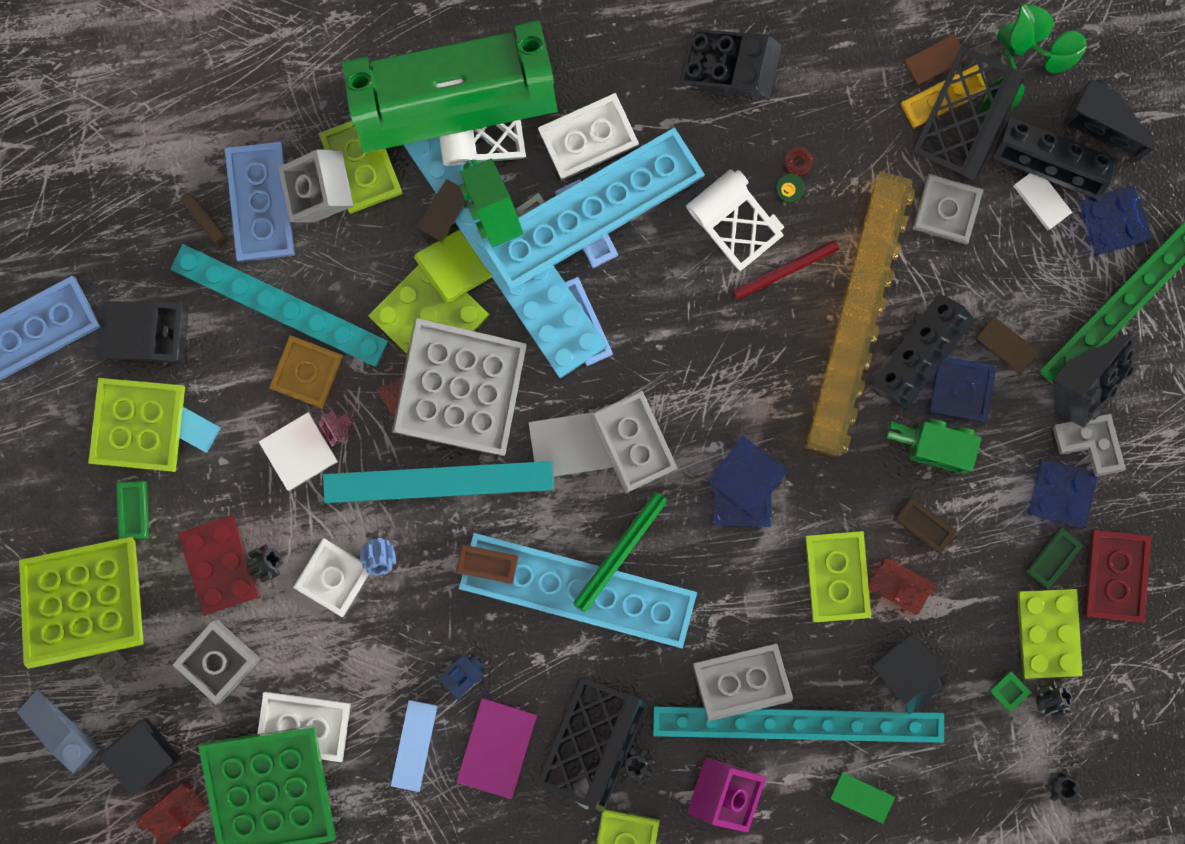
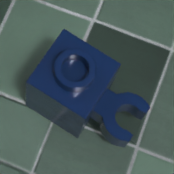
(462, 675)

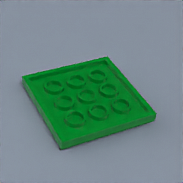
(268, 788)

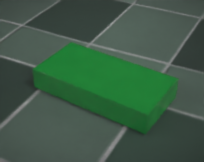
(132, 510)
(862, 797)

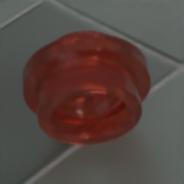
(802, 153)

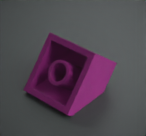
(726, 795)

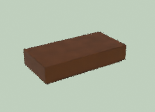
(933, 60)
(487, 564)

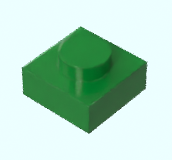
(1009, 691)

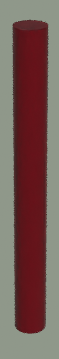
(786, 269)

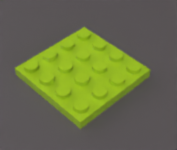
(80, 602)

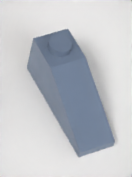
(58, 732)

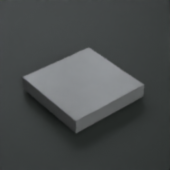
(947, 209)

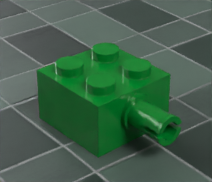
(489, 202)
(938, 445)

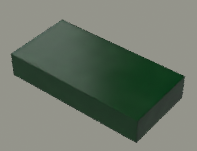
(1054, 558)

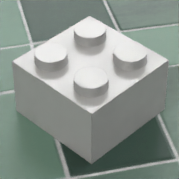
(315, 186)
(216, 662)

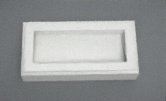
(1042, 200)

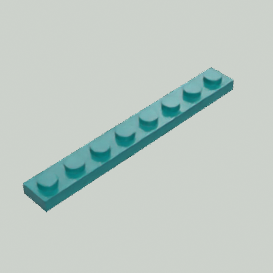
(279, 305)

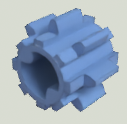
(377, 556)

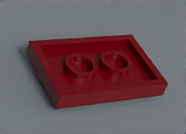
(218, 565)
(1117, 576)

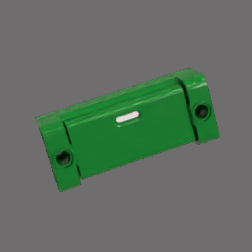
(450, 88)

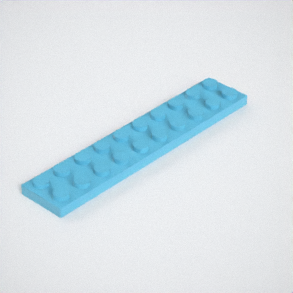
(543, 301)

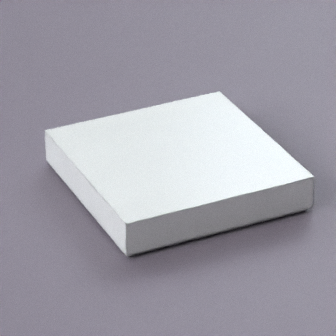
(298, 451)
(332, 577)

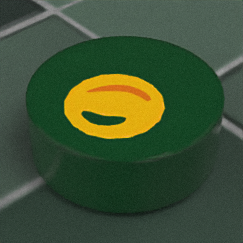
(790, 188)

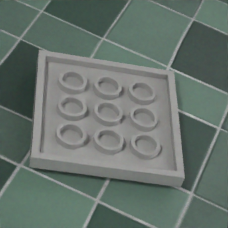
(459, 387)

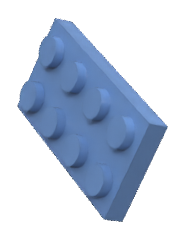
(258, 202)
(44, 325)

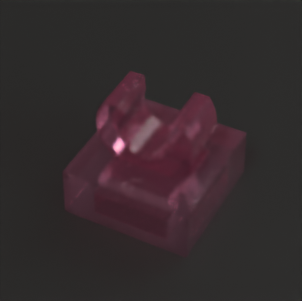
(335, 427)

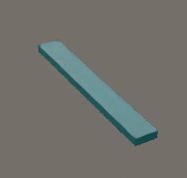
(438, 482)

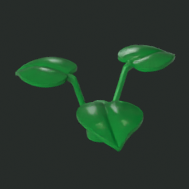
(1032, 27)

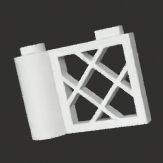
(461, 147)
(719, 201)

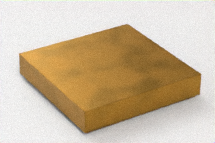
(306, 372)

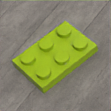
(368, 173)
(838, 576)
(1049, 633)

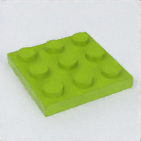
(419, 299)
(136, 424)

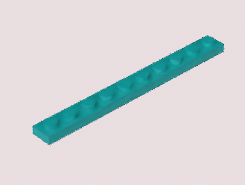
(802, 724)

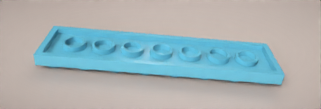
(595, 208)
(554, 582)

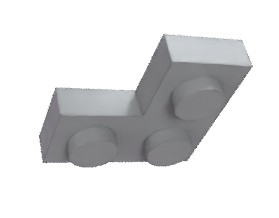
(1098, 438)

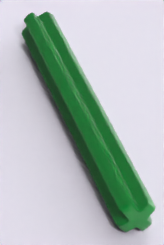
(620, 552)

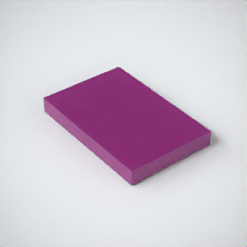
(496, 748)

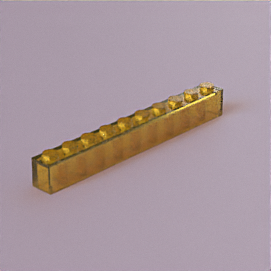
(859, 315)

